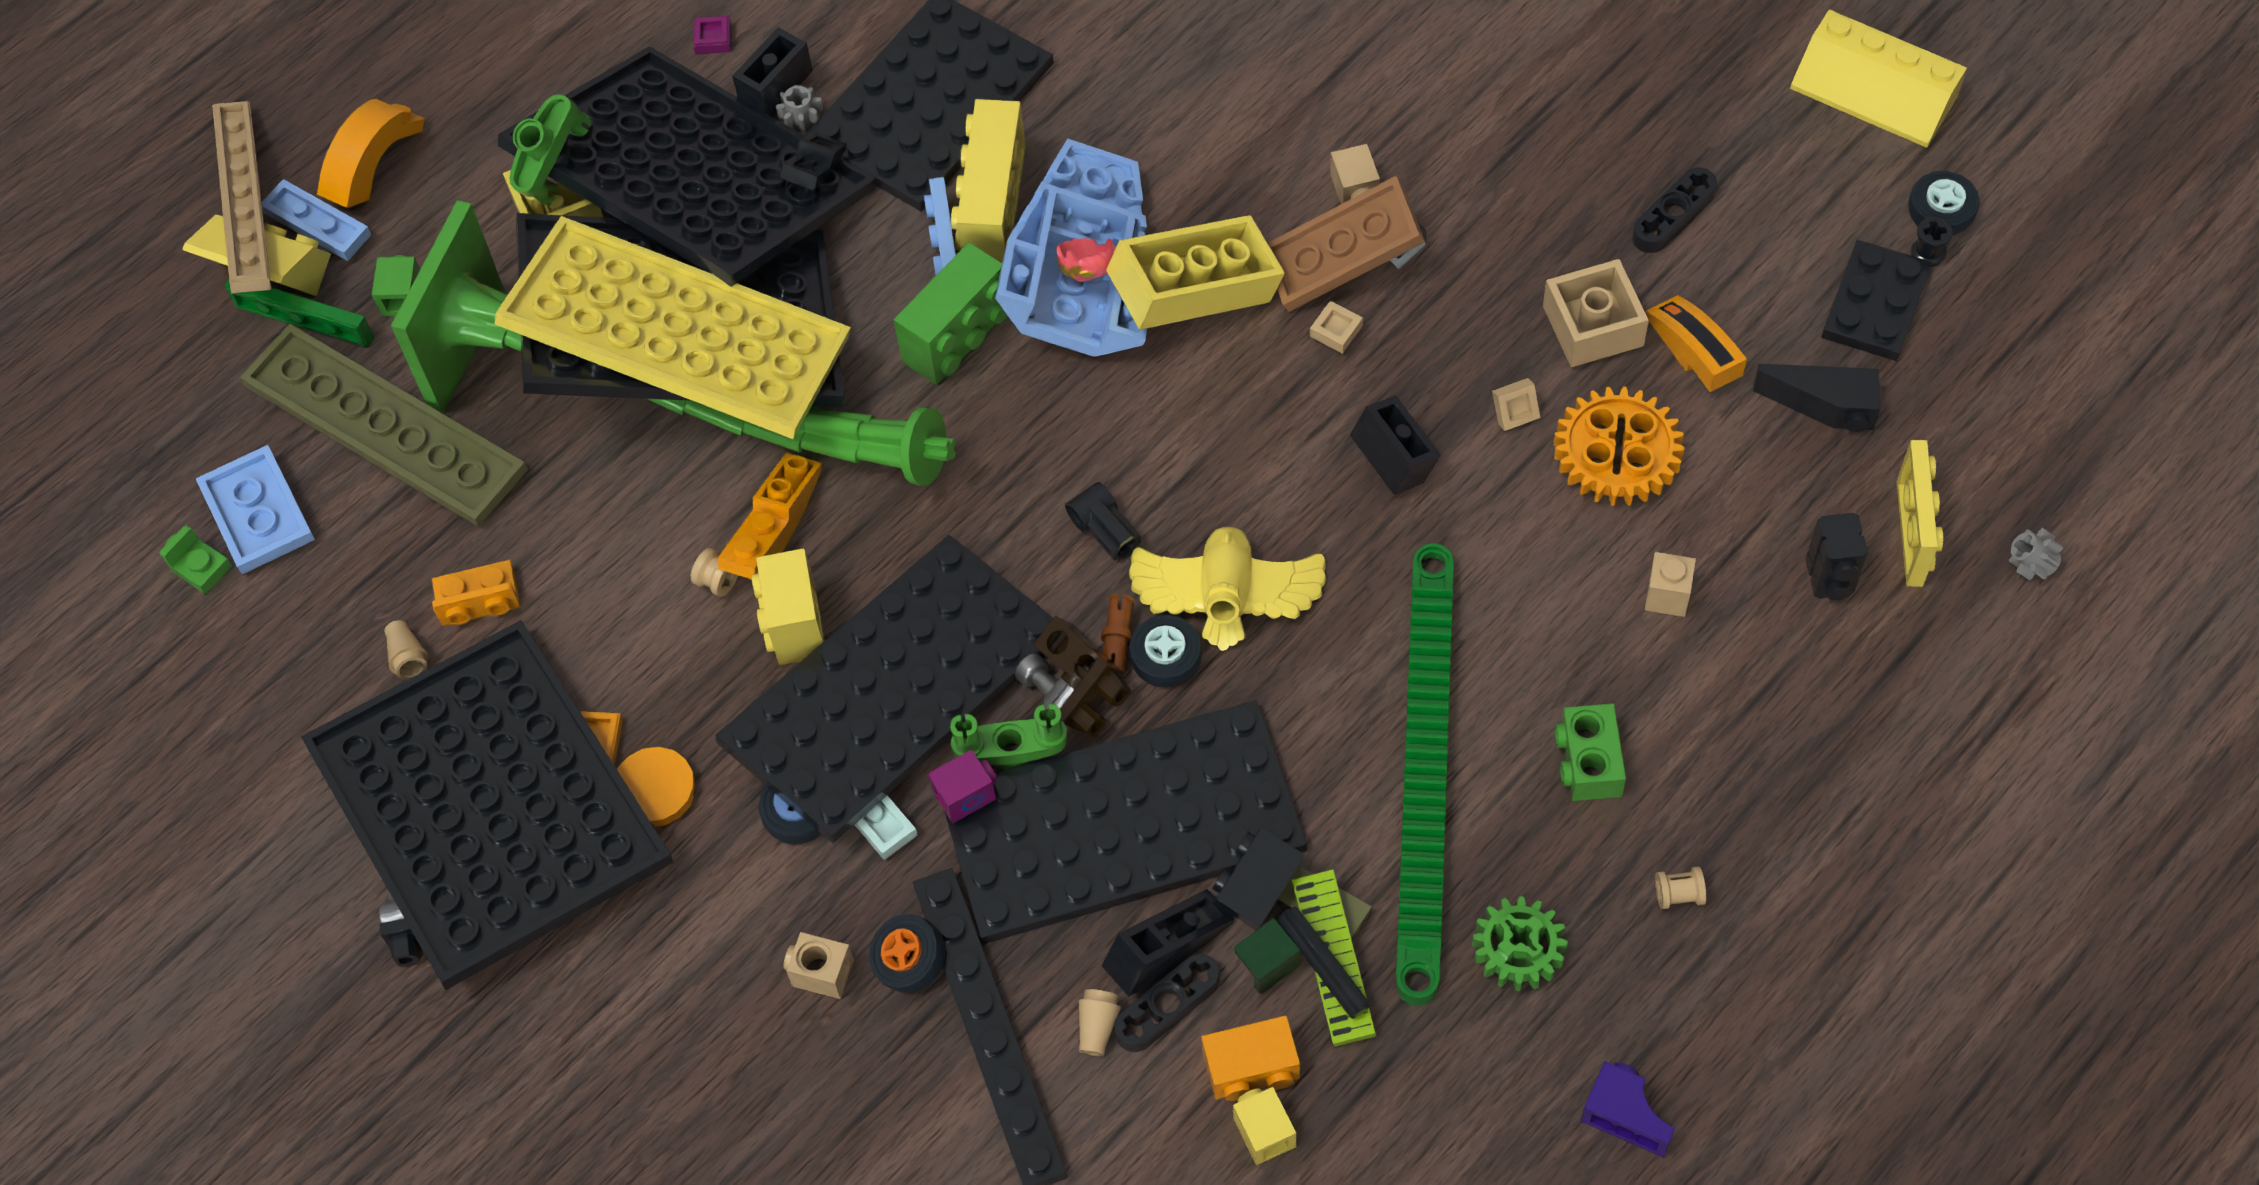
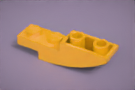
(774, 515)

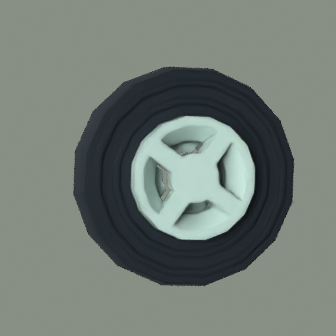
(1943, 188)
(1165, 635)

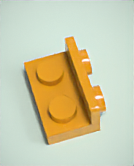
(475, 593)

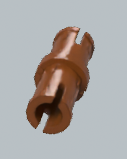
(1117, 631)

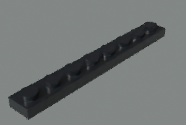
(990, 1032)

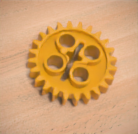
(1657, 450)

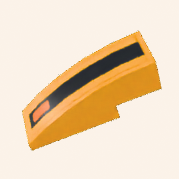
(1697, 342)

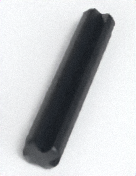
(1323, 962)

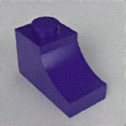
(1621, 1109)

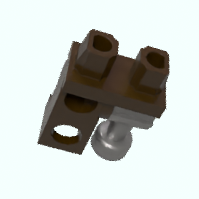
(1086, 679)

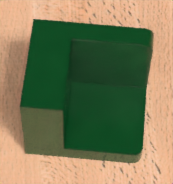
(1268, 955)

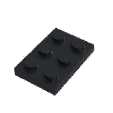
(1876, 300)

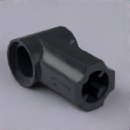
(1098, 514)

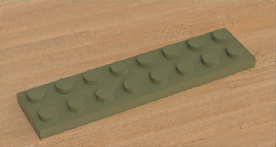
(384, 424)

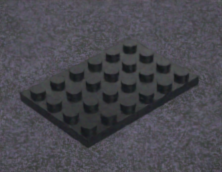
(914, 98)

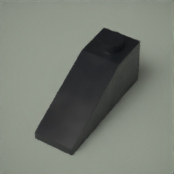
(1827, 394)
(1164, 941)

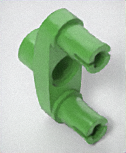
(534, 162)
(1037, 738)

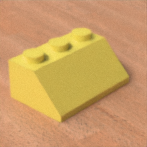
(290, 261)

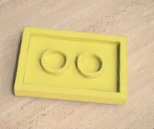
(1917, 513)

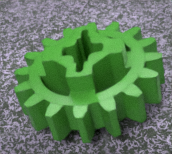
(1519, 962)

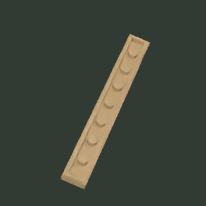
(241, 198)

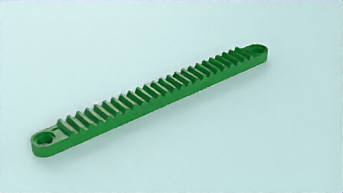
(1425, 775)

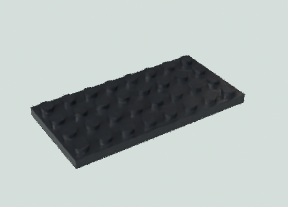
(887, 688)
(1122, 821)

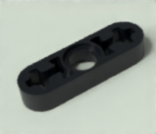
(1669, 224)
(1135, 1012)

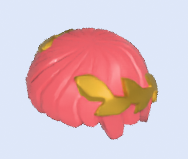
(1084, 258)

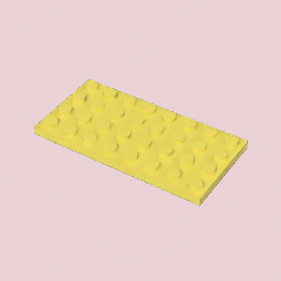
(674, 326)

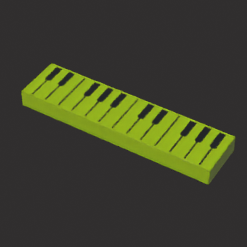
(1323, 909)

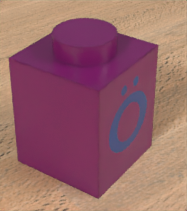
(963, 785)

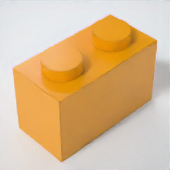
(1251, 1058)

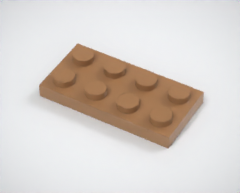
(1345, 243)

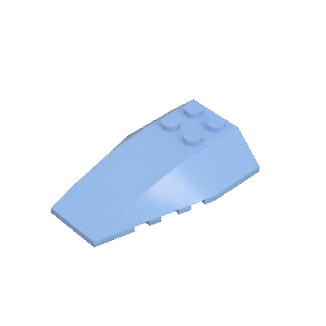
(1081, 197)

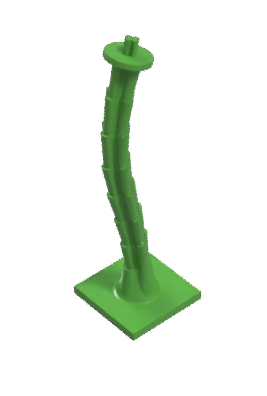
(455, 310)

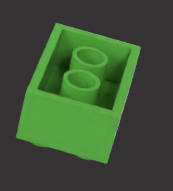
(950, 315)

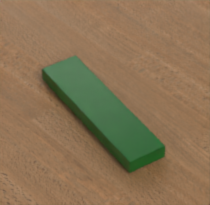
(305, 314)

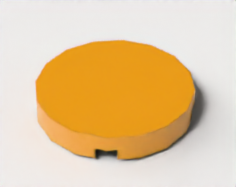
(659, 783)

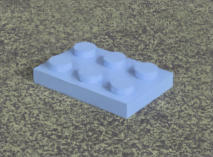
(255, 509)

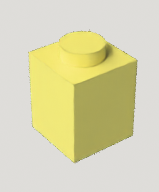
(1264, 1124)

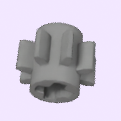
(799, 107)
(2036, 554)

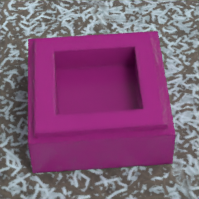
(712, 35)

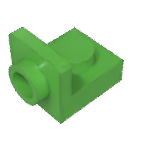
(194, 560)

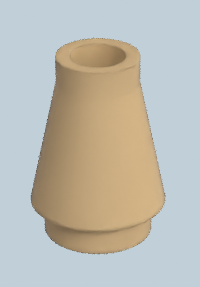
(405, 652)
(1096, 1020)

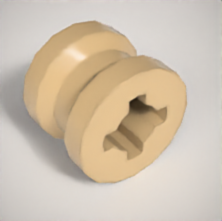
(706, 573)

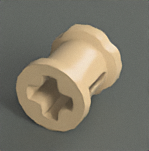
(1680, 888)

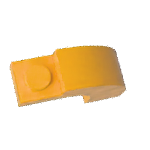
(359, 146)

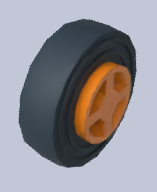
(893, 945)

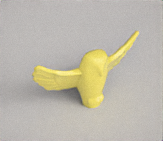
(1226, 585)

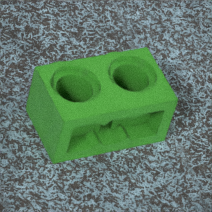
(1598, 752)

